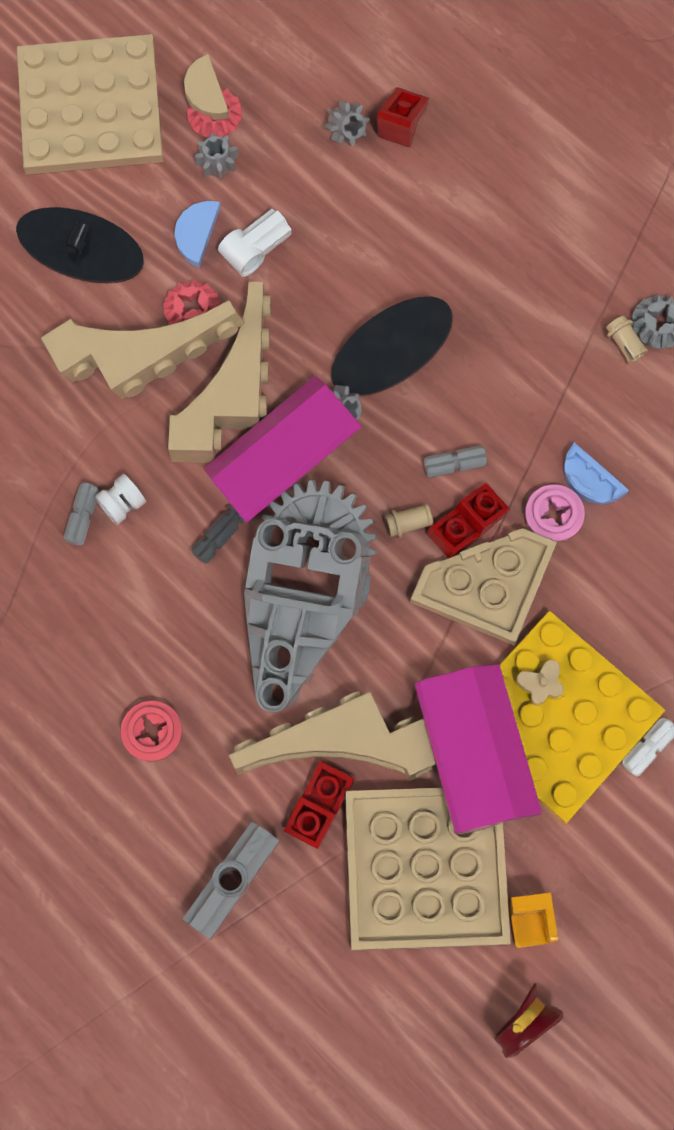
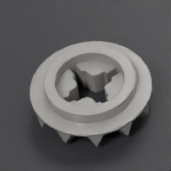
(645, 324)

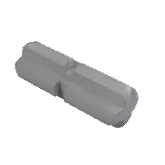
(447, 462)
(79, 520)

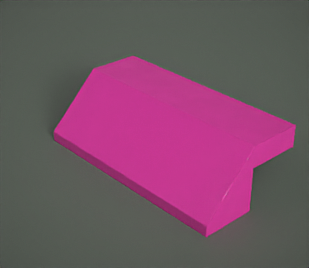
(281, 448)
(477, 748)

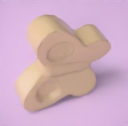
(541, 684)

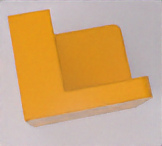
(533, 920)

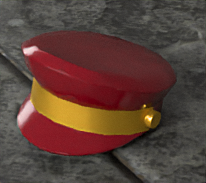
(527, 1024)

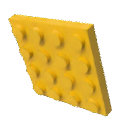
(585, 731)

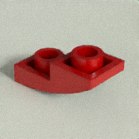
(468, 521)
(319, 804)

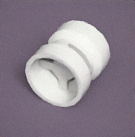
(112, 503)

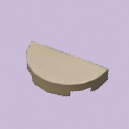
(204, 90)

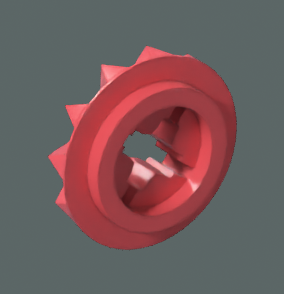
(205, 125)
(175, 308)
(134, 726)

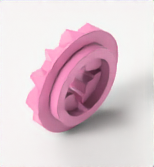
(561, 499)

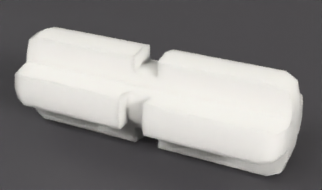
(644, 753)

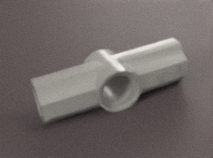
(215, 902)

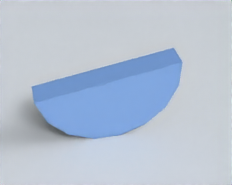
(195, 229)
(590, 479)

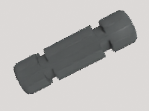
(217, 535)

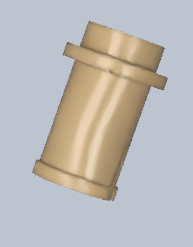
(626, 339)
(408, 520)

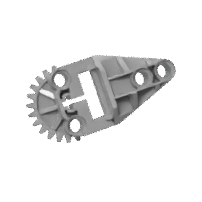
(298, 618)

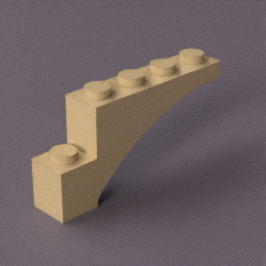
(138, 356)
(234, 393)
(346, 732)

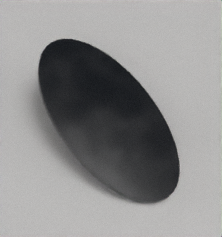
(80, 245)
(393, 345)

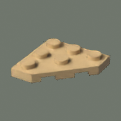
(488, 584)

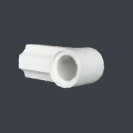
(248, 248)

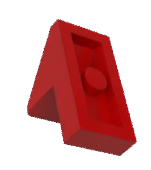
(400, 115)

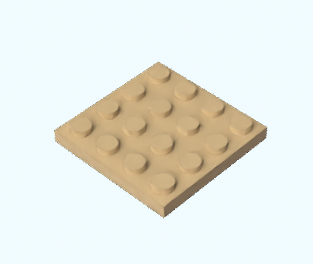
(89, 104)
(417, 878)

